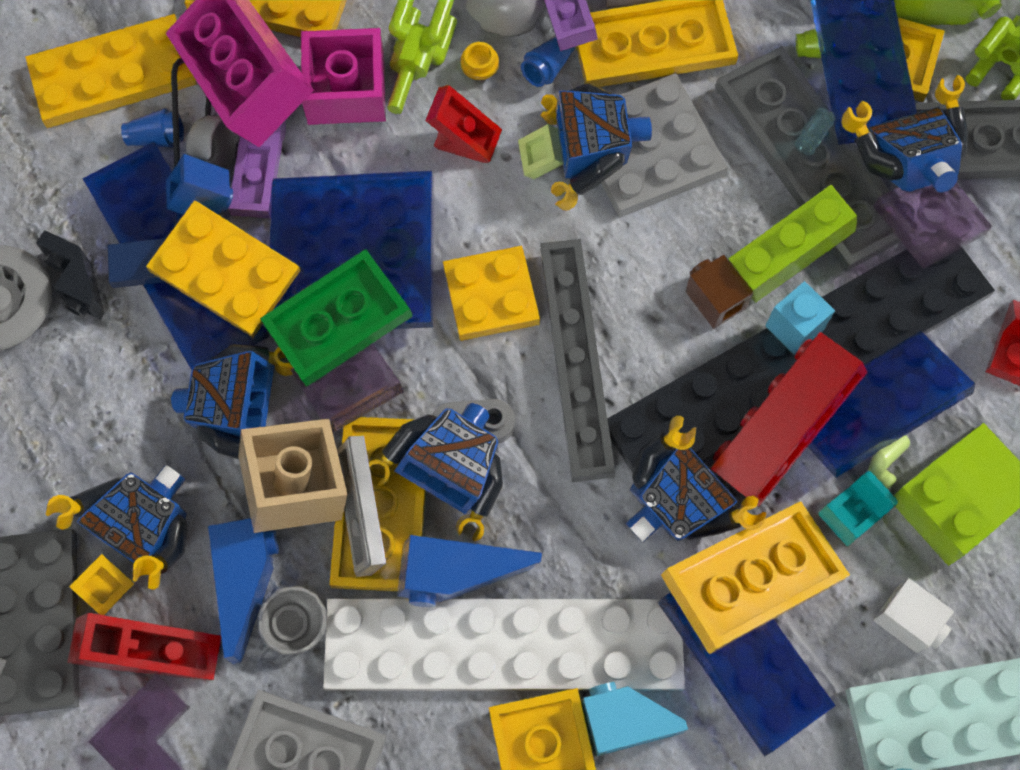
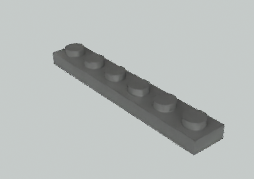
(577, 361)

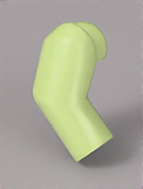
(884, 458)

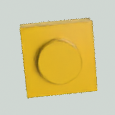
(101, 585)

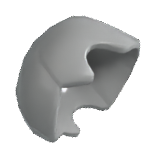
(212, 142)
(292, 620)

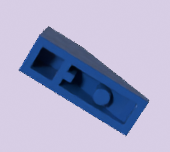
(444, 569)
(241, 577)

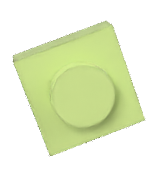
(540, 151)

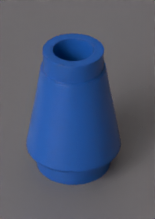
(546, 61)
(151, 128)

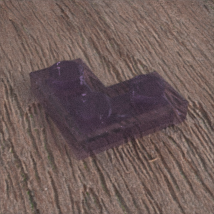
(133, 733)

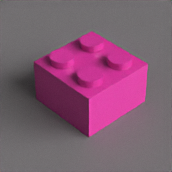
(346, 76)

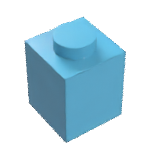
(799, 317)

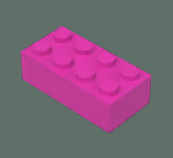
(239, 66)

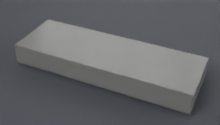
(361, 508)

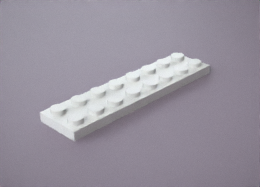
(501, 645)

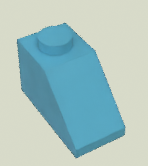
(626, 719)

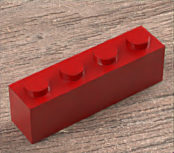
(789, 417)

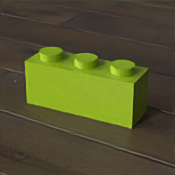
(794, 242)

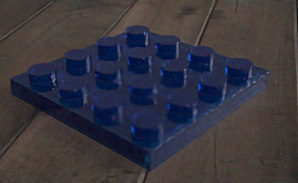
(335, 217)

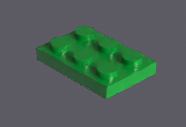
(336, 317)

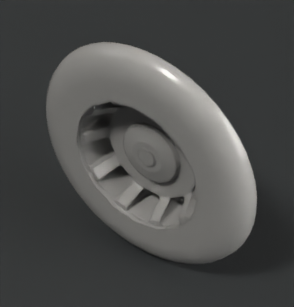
(26, 309)

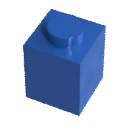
(198, 181)

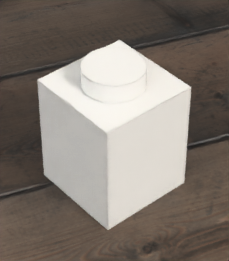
(915, 617)

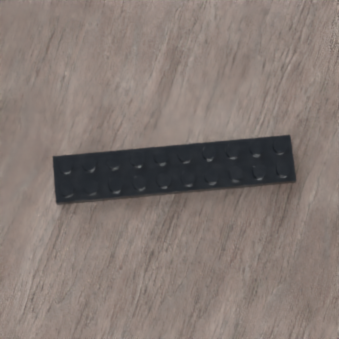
(868, 319)

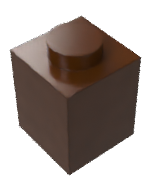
(718, 290)

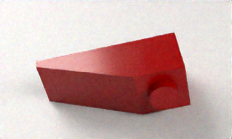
(143, 647)

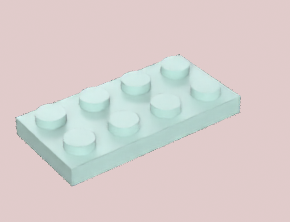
(939, 718)

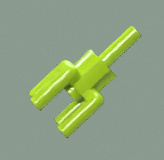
(998, 45)
(417, 46)

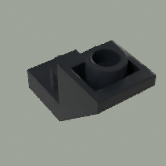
(77, 282)

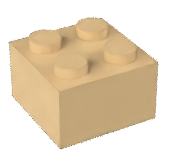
(292, 475)

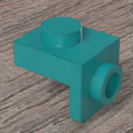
(858, 508)

